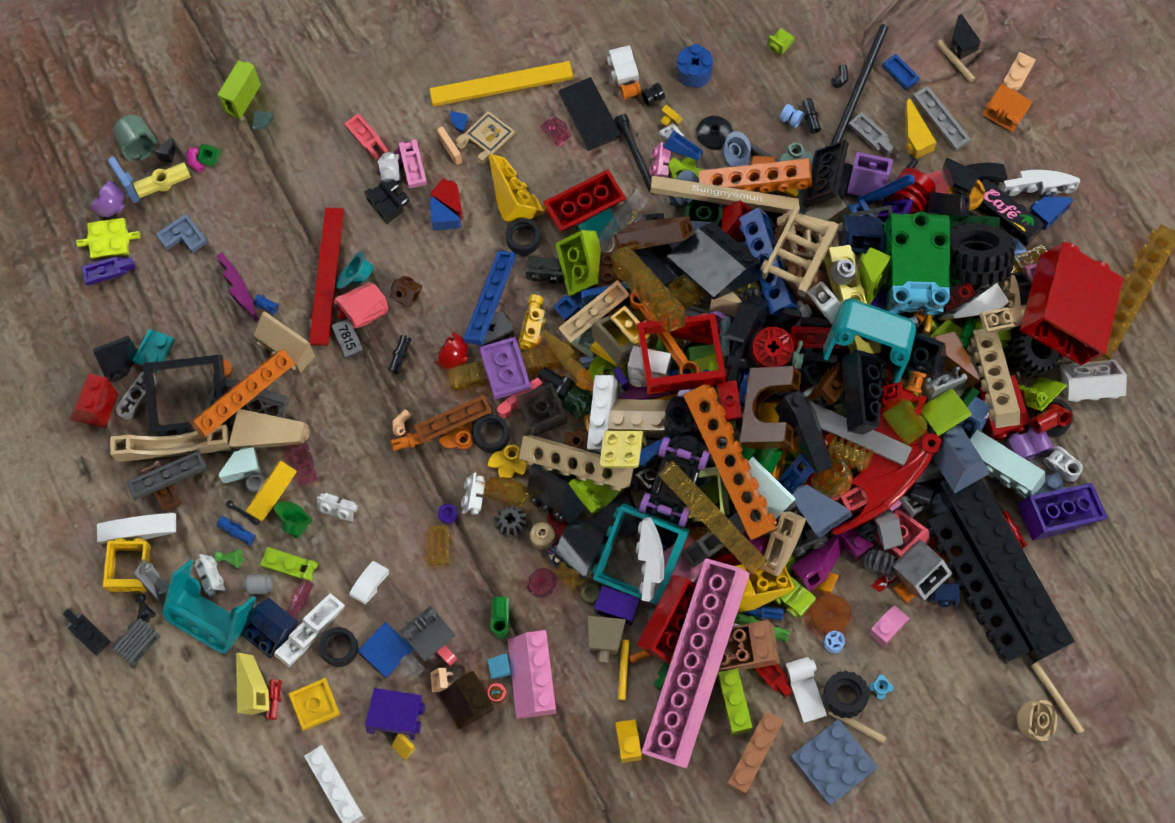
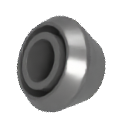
(842, 271)

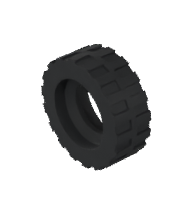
(854, 681)

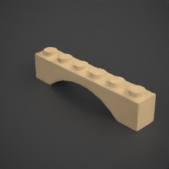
(145, 447)

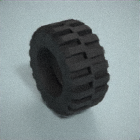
(980, 254)

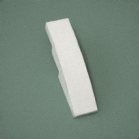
(137, 527)
(309, 630)

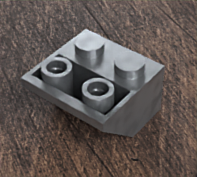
(921, 570)

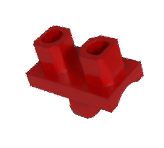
(959, 294)

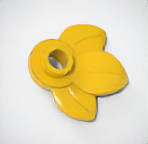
(507, 465)

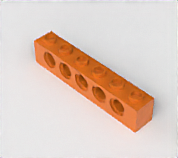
(763, 172)
(242, 393)

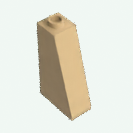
(264, 430)

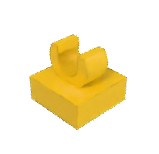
(670, 116)

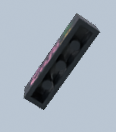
(1013, 216)

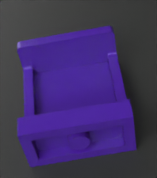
(395, 712)

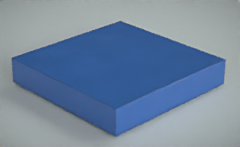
(385, 649)

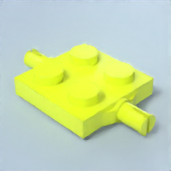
(108, 238)

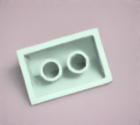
(776, 495)

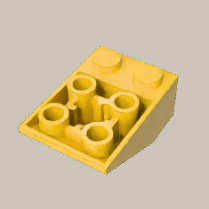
(764, 588)

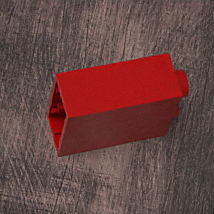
(1072, 303)

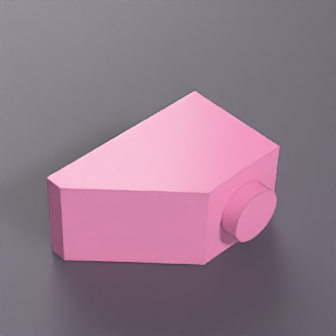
(888, 626)

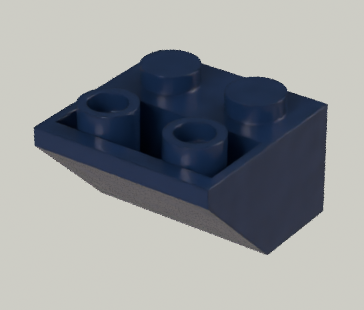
(862, 234)
(268, 627)

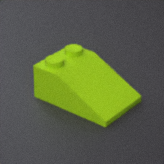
(579, 260)

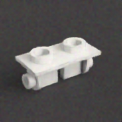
(470, 501)
(328, 504)
(207, 567)

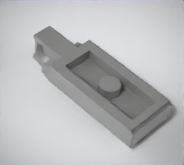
(871, 133)

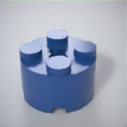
(694, 66)

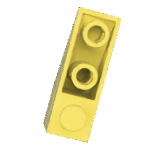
(251, 687)

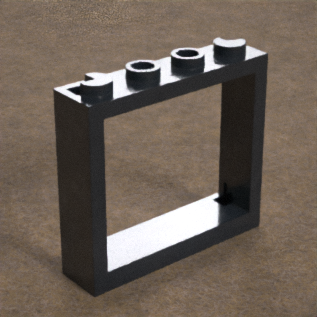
(148, 368)

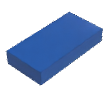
(900, 72)

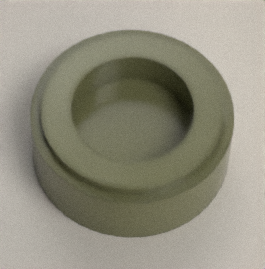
(590, 593)

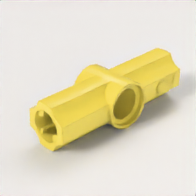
(171, 176)

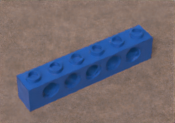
(758, 221)

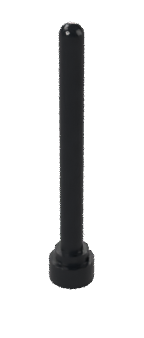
(622, 122)

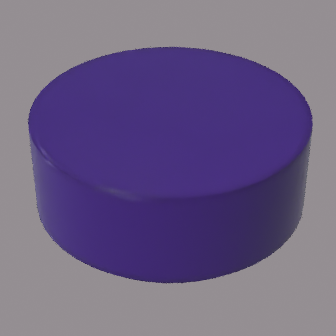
(447, 514)

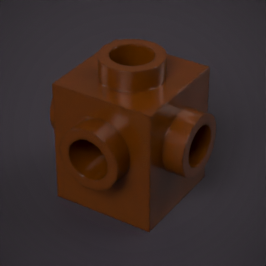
(405, 290)
(577, 439)

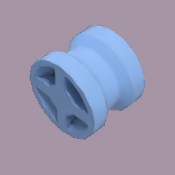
(836, 639)

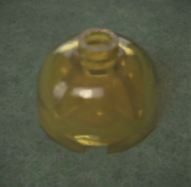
(835, 480)

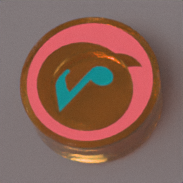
(497, 692)

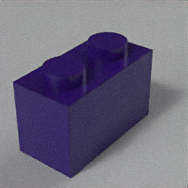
(617, 604)

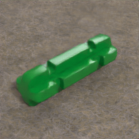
(968, 331)

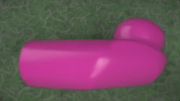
(191, 159)

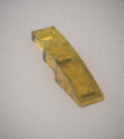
(564, 355)

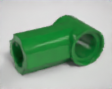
(499, 616)

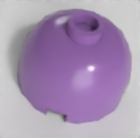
(109, 200)

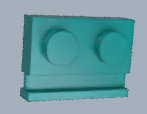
(153, 348)

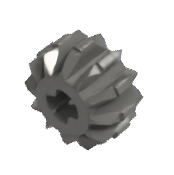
(505, 515)
(879, 563)

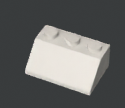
(1093, 380)

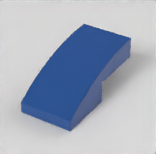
(569, 305)

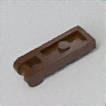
(167, 496)

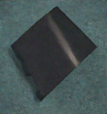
(580, 546)

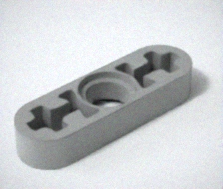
(128, 396)

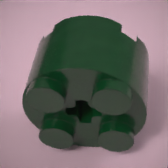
(710, 211)

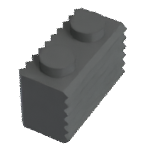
(136, 641)

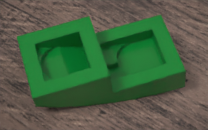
(968, 396)

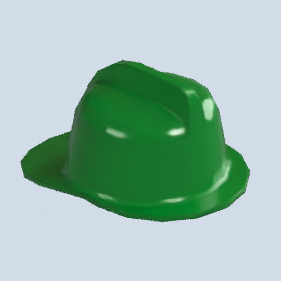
(292, 518)

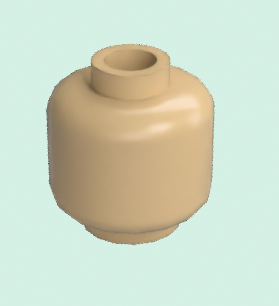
(542, 542)

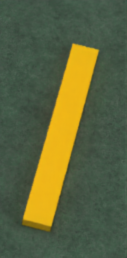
(501, 83)

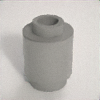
(258, 584)

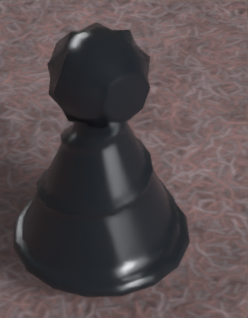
(144, 610)

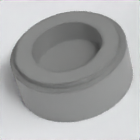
(254, 482)

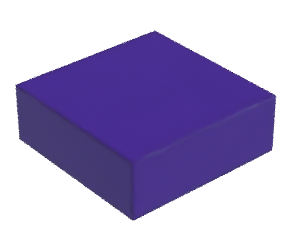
(621, 378)

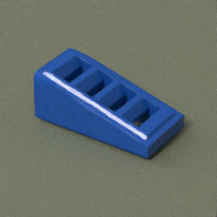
(682, 146)
(650, 453)

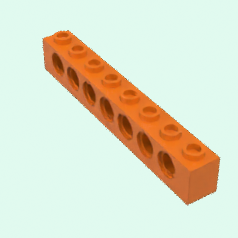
(695, 401)

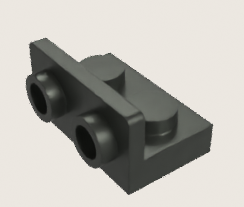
(544, 270)

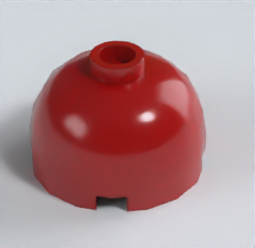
(452, 352)

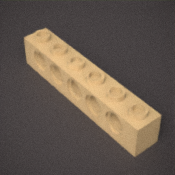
(996, 378)
(533, 445)

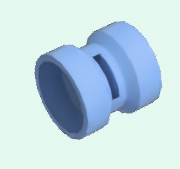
(791, 116)

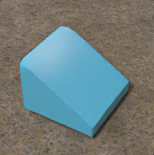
(499, 666)

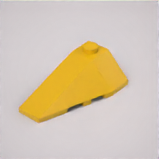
(511, 193)

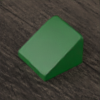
(208, 154)

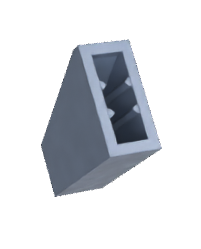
(819, 510)

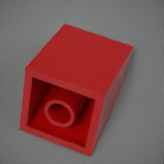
(94, 401)
(1002, 433)

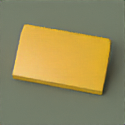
(627, 324)

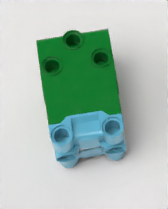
(918, 263)

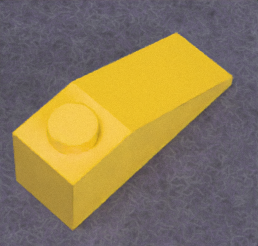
(918, 137)

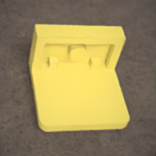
(622, 449)

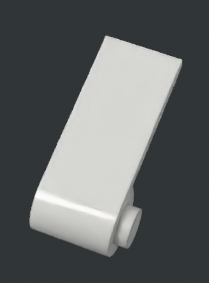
(801, 678)

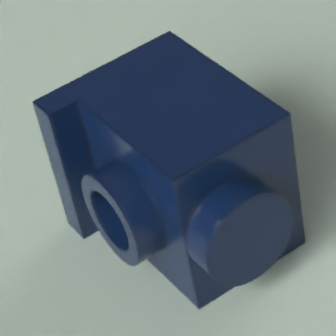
(946, 595)

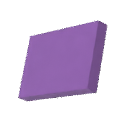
(504, 368)

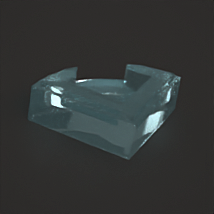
(262, 119)

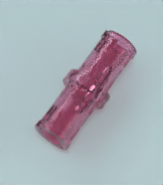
(299, 598)

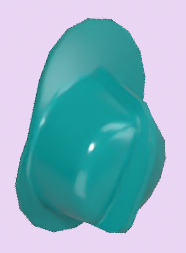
(355, 272)

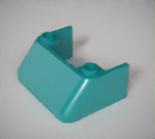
(874, 324)
(201, 617)

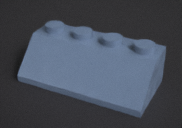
(958, 459)

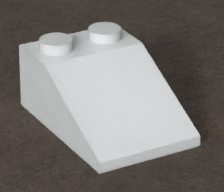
(987, 299)

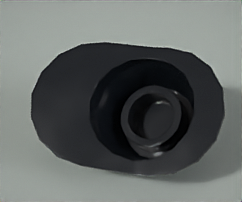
(678, 417)

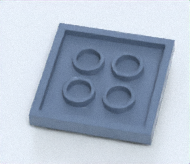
(834, 762)

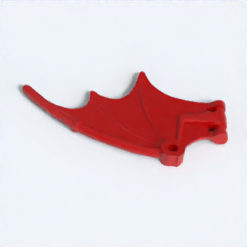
(888, 481)

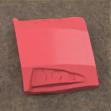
(363, 304)

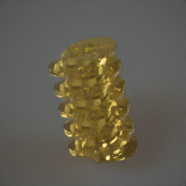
(849, 454)

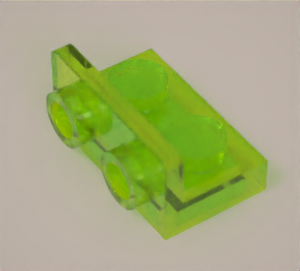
(906, 421)

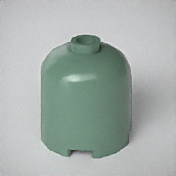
(134, 137)

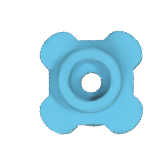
(881, 681)

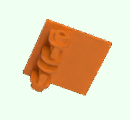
(1007, 108)

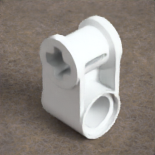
(1062, 464)

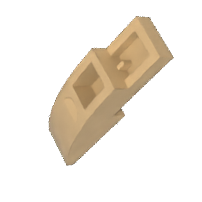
(1002, 319)

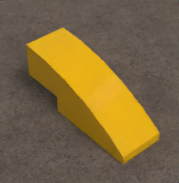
(271, 490)

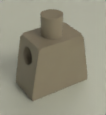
(605, 636)

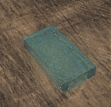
(724, 342)

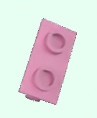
(660, 155)

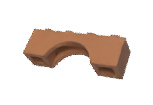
(755, 753)

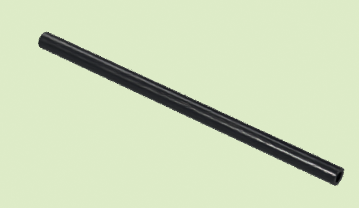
(862, 79)

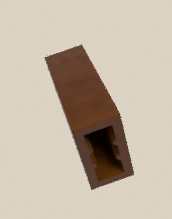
(654, 232)

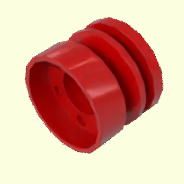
(916, 192)
(762, 354)

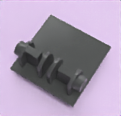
(427, 633)

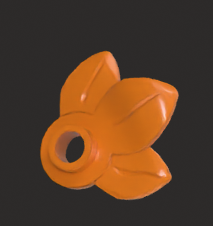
(453, 437)

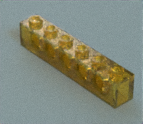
(648, 289)

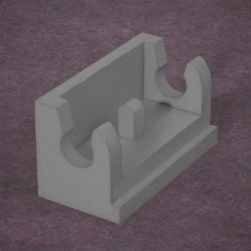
(938, 386)

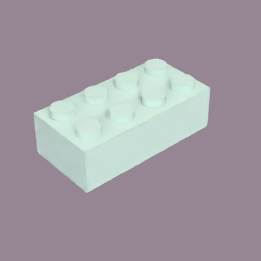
(1008, 466)

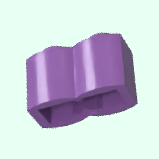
(1029, 444)

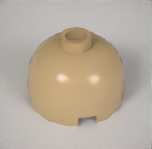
(1037, 720)

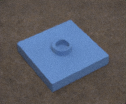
(124, 179)

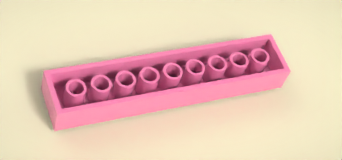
(695, 663)

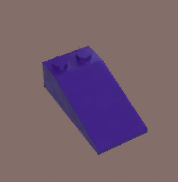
(1061, 511)

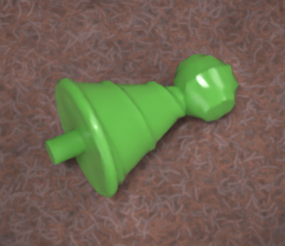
(234, 558)

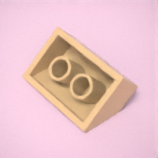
(276, 336)
(639, 416)

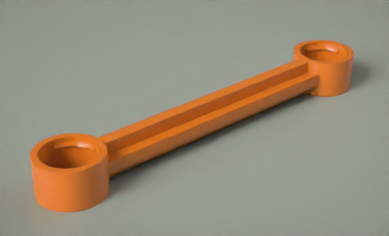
(666, 339)

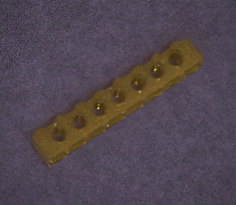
(1166, 239)

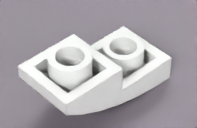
(368, 582)

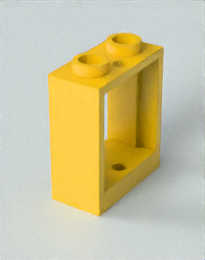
(124, 585)

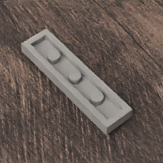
(941, 118)

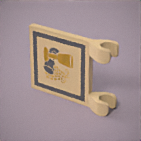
(488, 134)

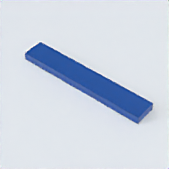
(489, 297)

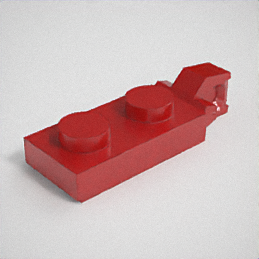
(775, 679)

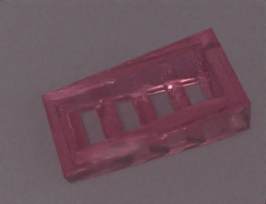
(299, 449)

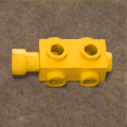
(532, 323)

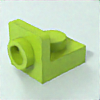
(780, 41)

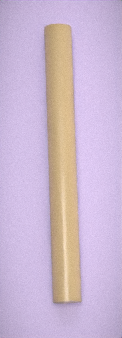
(1057, 698)

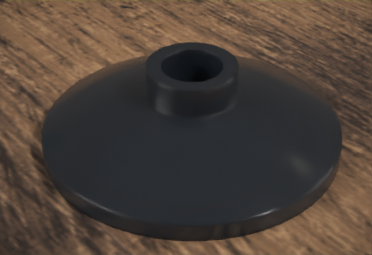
(711, 138)

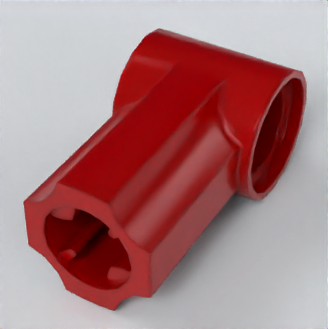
(1052, 417)

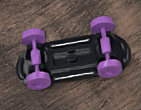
(691, 457)

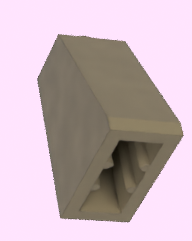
(829, 210)

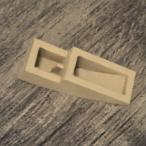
(783, 542)

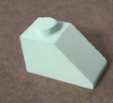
(240, 465)

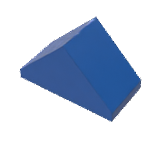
(442, 217)

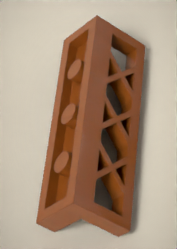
(452, 418)

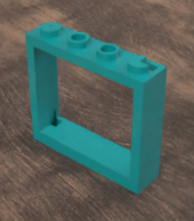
(606, 549)

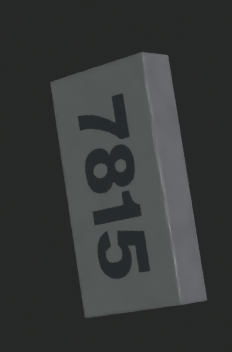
(347, 338)

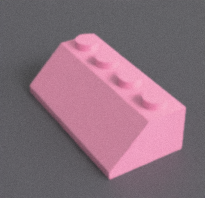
(531, 675)

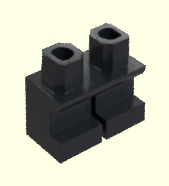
(384, 200)

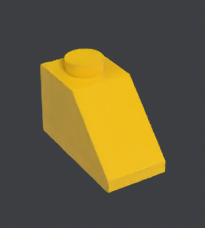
(628, 741)

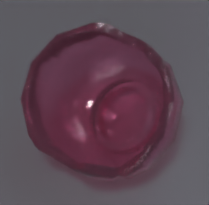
(542, 583)

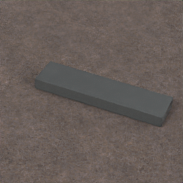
(166, 475)

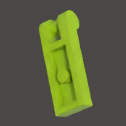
(288, 564)

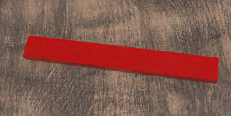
(326, 277)

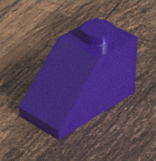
(898, 207)

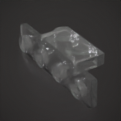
(627, 214)

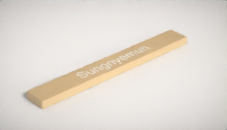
(721, 194)

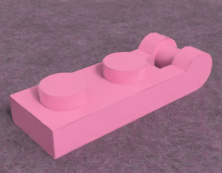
(412, 164)

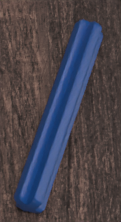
(887, 189)

